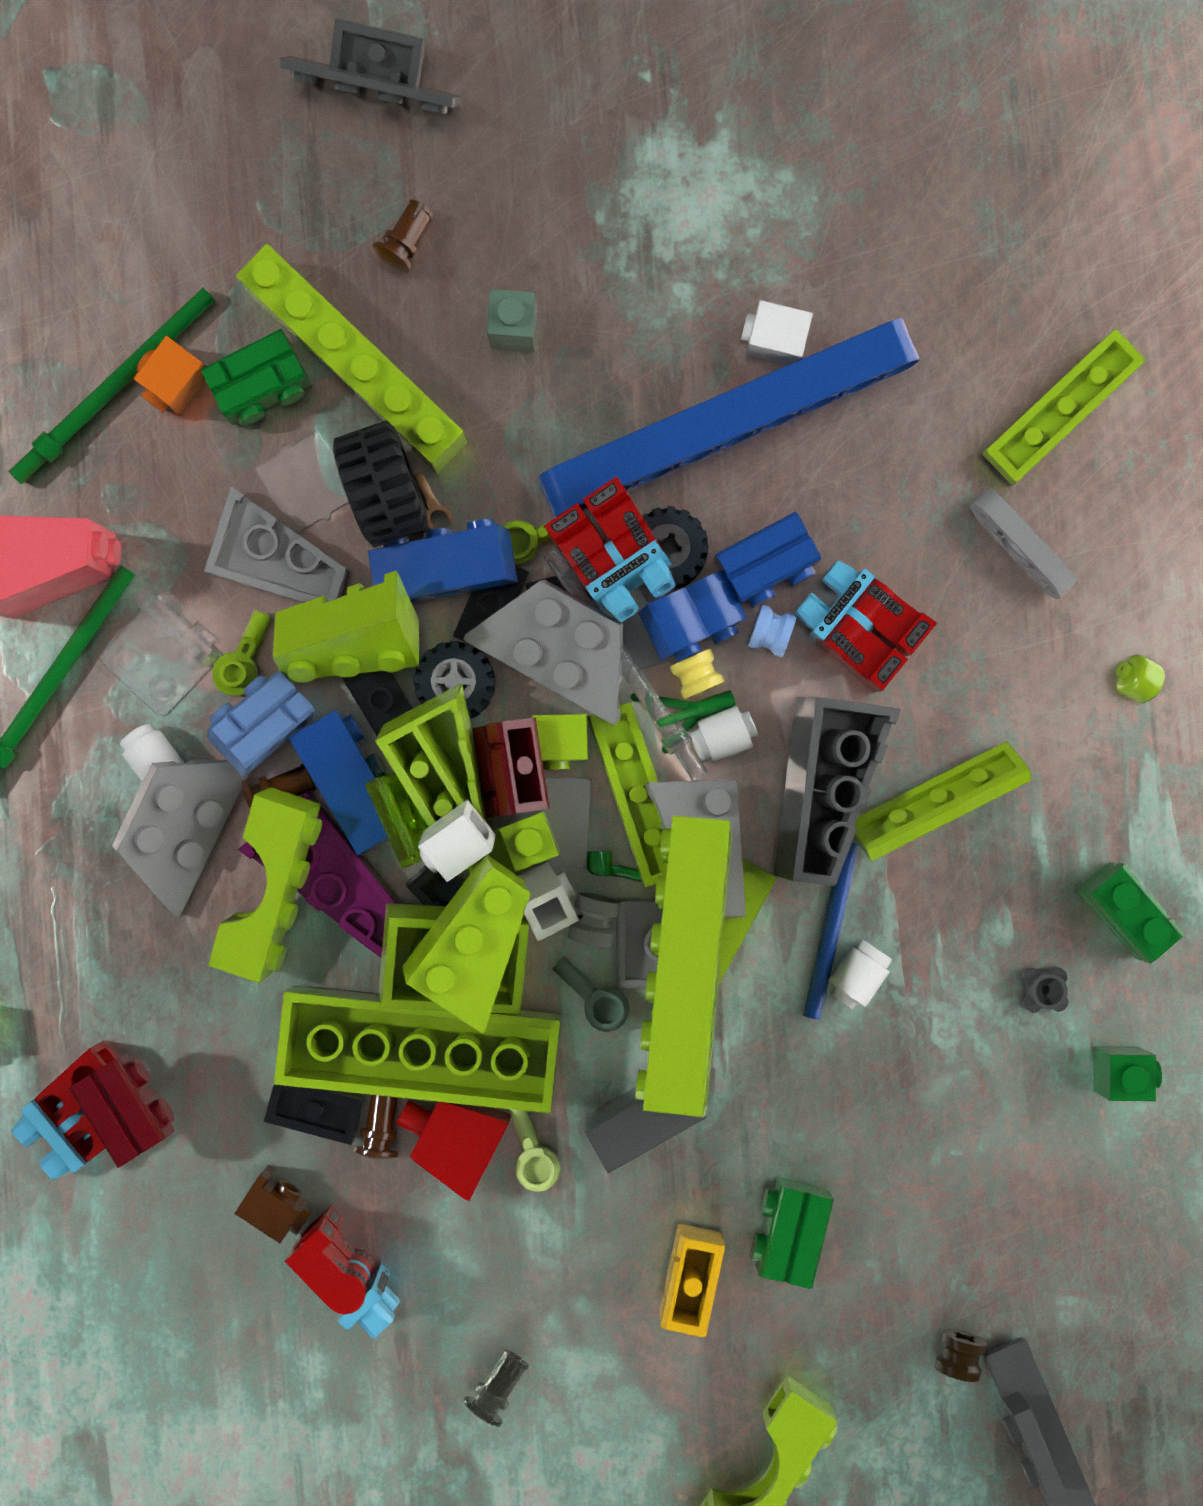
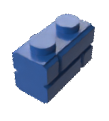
(769, 558)

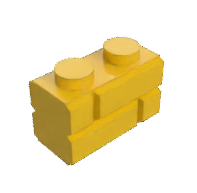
(691, 1280)

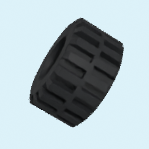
(379, 483)

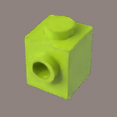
(562, 739)

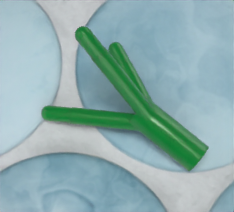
(693, 710)

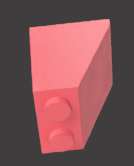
(51, 560)

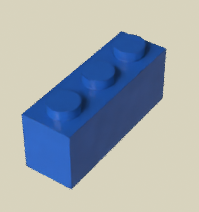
(448, 561)
(340, 770)

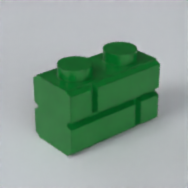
(257, 378)
(1130, 912)
(792, 1232)

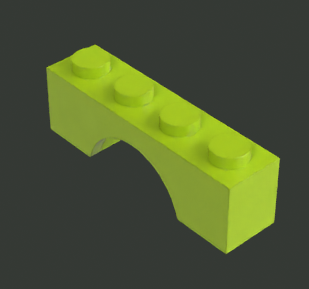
(281, 833)
(800, 1428)

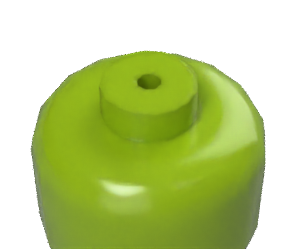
(1140, 678)

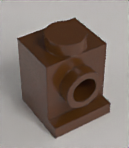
(274, 1206)

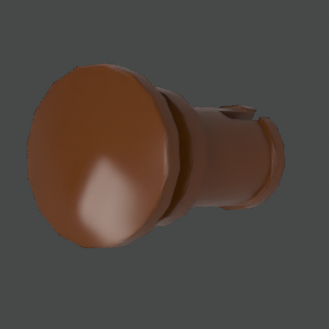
(401, 241)
(293, 781)
(379, 1129)

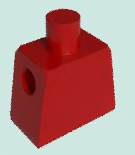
(454, 1141)

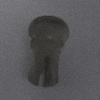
(496, 1389)

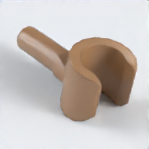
(429, 500)

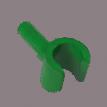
(600, 864)

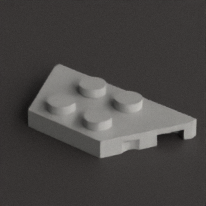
(559, 646)
(177, 825)

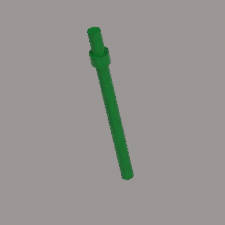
(49, 446)
(63, 664)

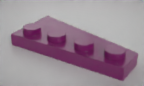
(342, 884)

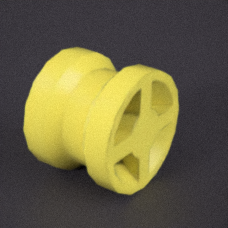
(697, 674)

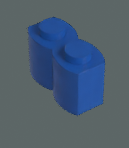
(692, 616)

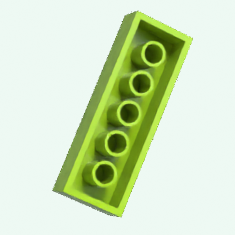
(687, 966)
(357, 1047)

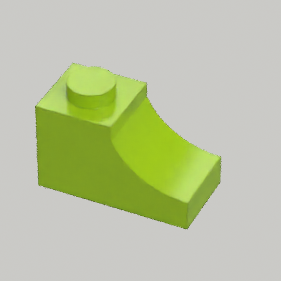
(523, 843)

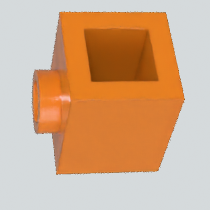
(170, 376)

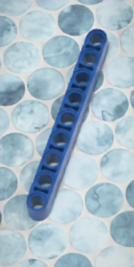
(734, 415)

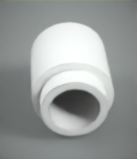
(723, 734)
(146, 747)
(859, 975)

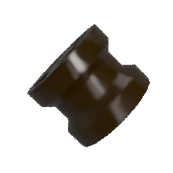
(960, 1355)

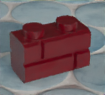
(510, 767)
(124, 1108)

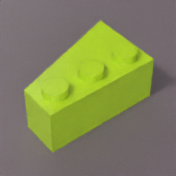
(348, 635)
(435, 755)
(470, 944)

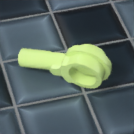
(537, 1165)

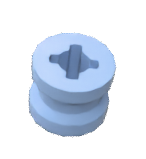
(771, 631)

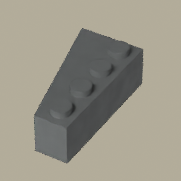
(827, 783)

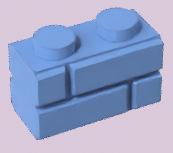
(259, 722)

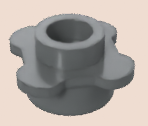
(1055, 999)

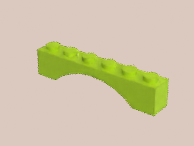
(352, 358)

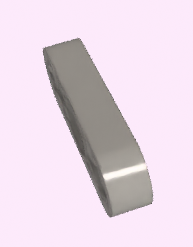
(1022, 543)

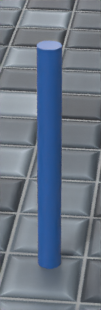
(829, 937)

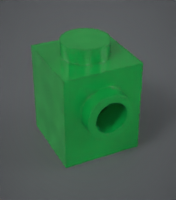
(1126, 1073)

